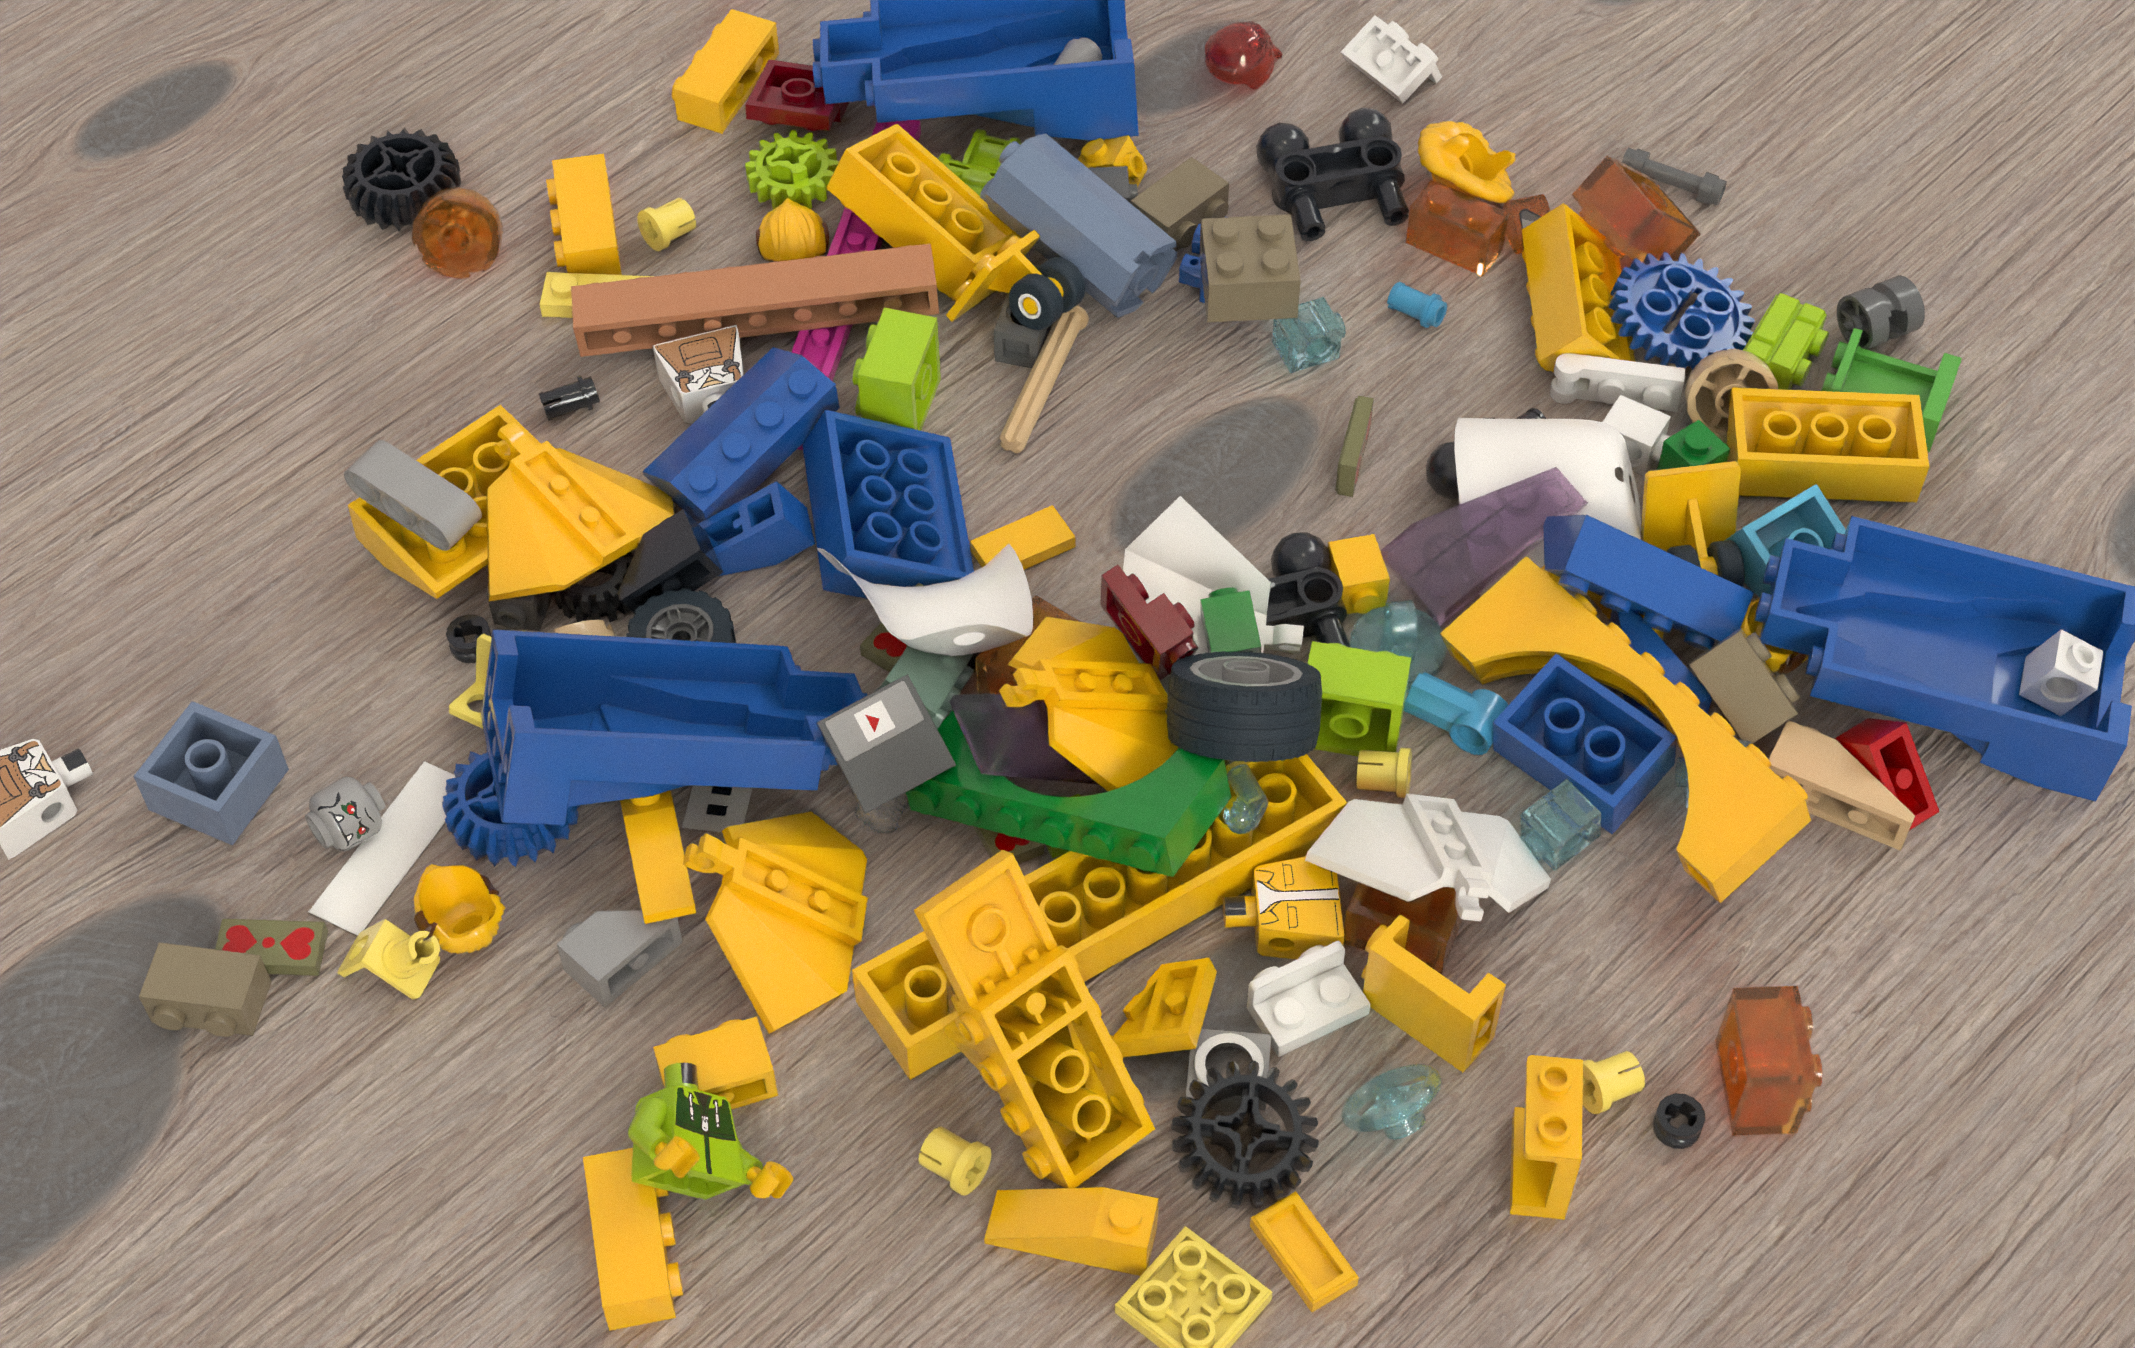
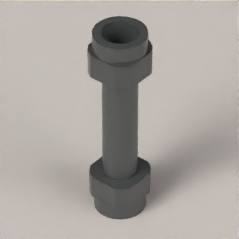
(1708, 188)

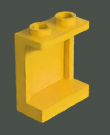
(1427, 1003)
(1547, 1138)

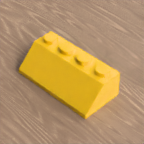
(918, 201)
(1571, 289)
(1839, 440)

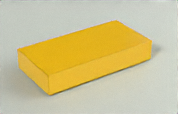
(1032, 538)
(1304, 1251)

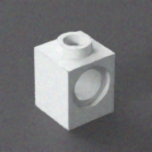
(1642, 430)
(2061, 673)

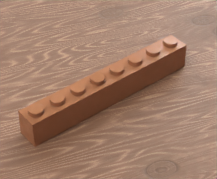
(755, 298)

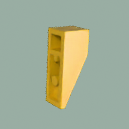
(658, 857)
(1077, 1226)

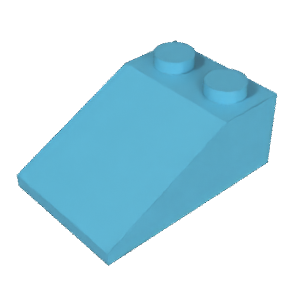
(1802, 519)

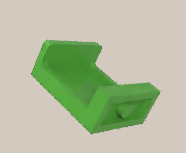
(1876, 373)

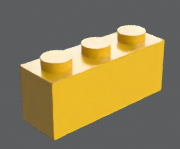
(725, 71)
(583, 216)
(630, 1243)

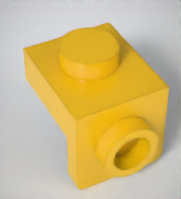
(1115, 153)

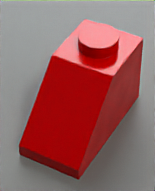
(1892, 758)

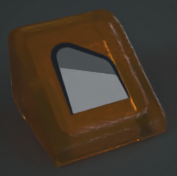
(1521, 214)

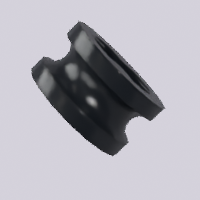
(464, 626)
(1687, 1133)

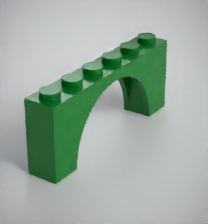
(1137, 825)

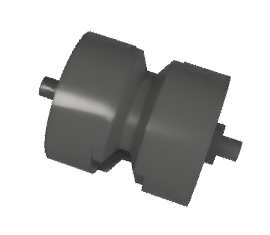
(1882, 312)

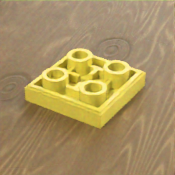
(1193, 1297)

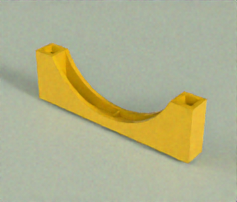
(1735, 801)

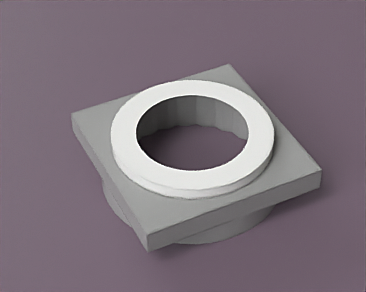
(1255, 1044)

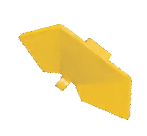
(560, 517)
(1098, 700)
(785, 910)

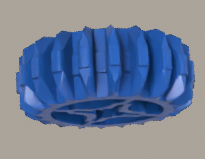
(476, 819)

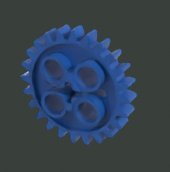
(1654, 294)

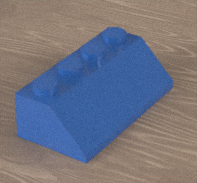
(744, 434)
(1643, 579)

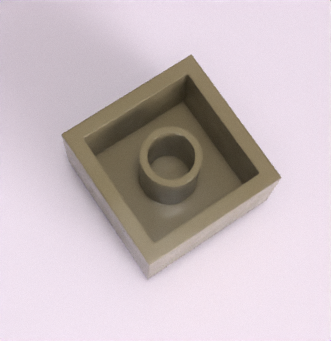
(1249, 268)

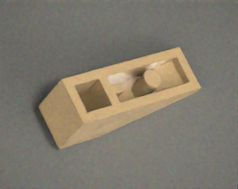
(1840, 785)

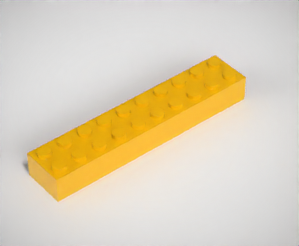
(1104, 908)

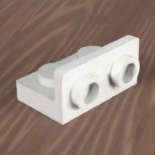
(1391, 59)
(1306, 998)

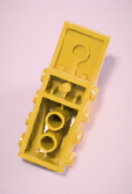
(1032, 1025)

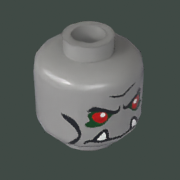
(345, 813)

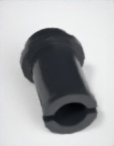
(571, 397)

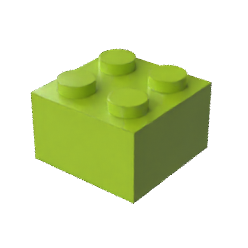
(899, 369)
(1359, 698)

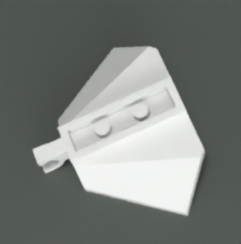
(1191, 559)
(1430, 847)

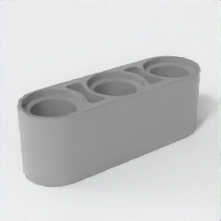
(413, 495)

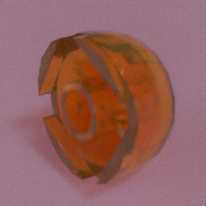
(458, 232)

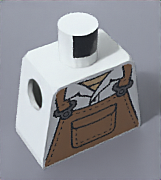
(699, 369)
(35, 793)

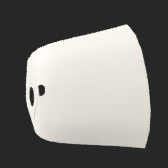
(1585, 451)

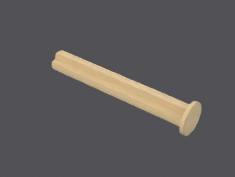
(1041, 379)

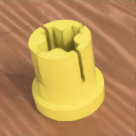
(666, 223)
(1385, 771)
(1608, 1082)
(955, 1159)

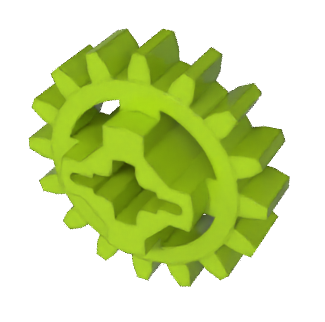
(791, 169)

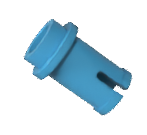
(1414, 303)

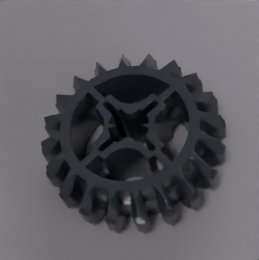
(397, 175)
(1270, 1137)

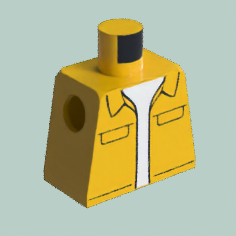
(1289, 907)

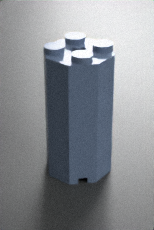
(1080, 221)

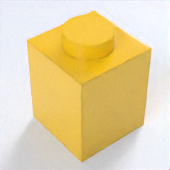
(1361, 571)

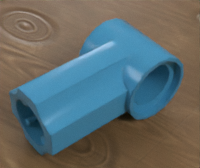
(1462, 714)

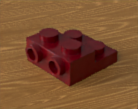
(789, 97)
(1155, 630)

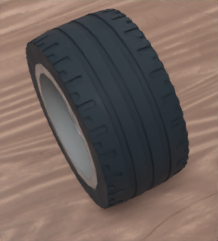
(1244, 706)

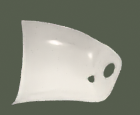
(957, 615)

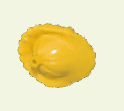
(1465, 162)

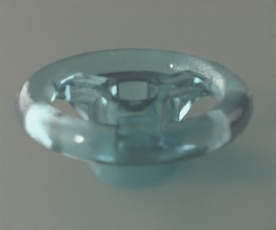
(1396, 1107)

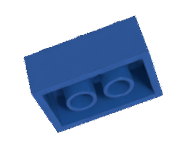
(1584, 733)

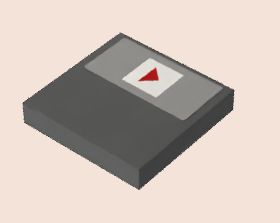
(885, 744)

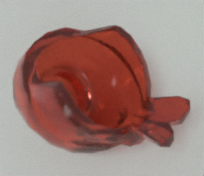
(1241, 54)

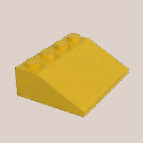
(472, 466)

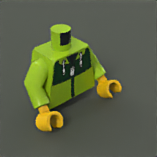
(691, 1146)

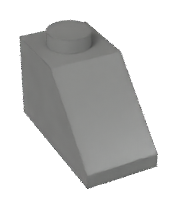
(615, 950)

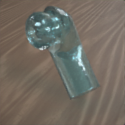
(1250, 801)

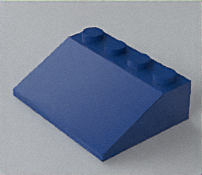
(884, 504)

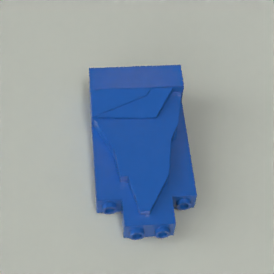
(984, 62)
(1944, 641)
(644, 716)

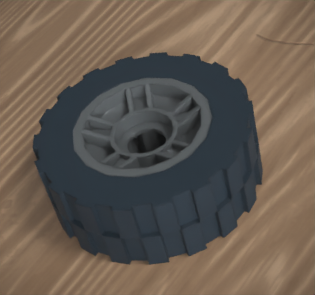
(683, 617)

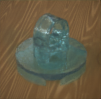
(1404, 632)

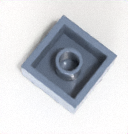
(211, 772)

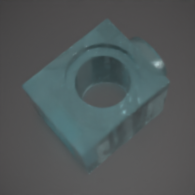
(1310, 337)
(1560, 825)

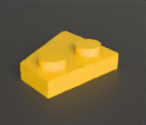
(1168, 1010)

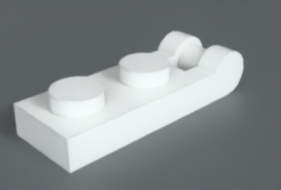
(1608, 378)

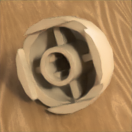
(1711, 383)

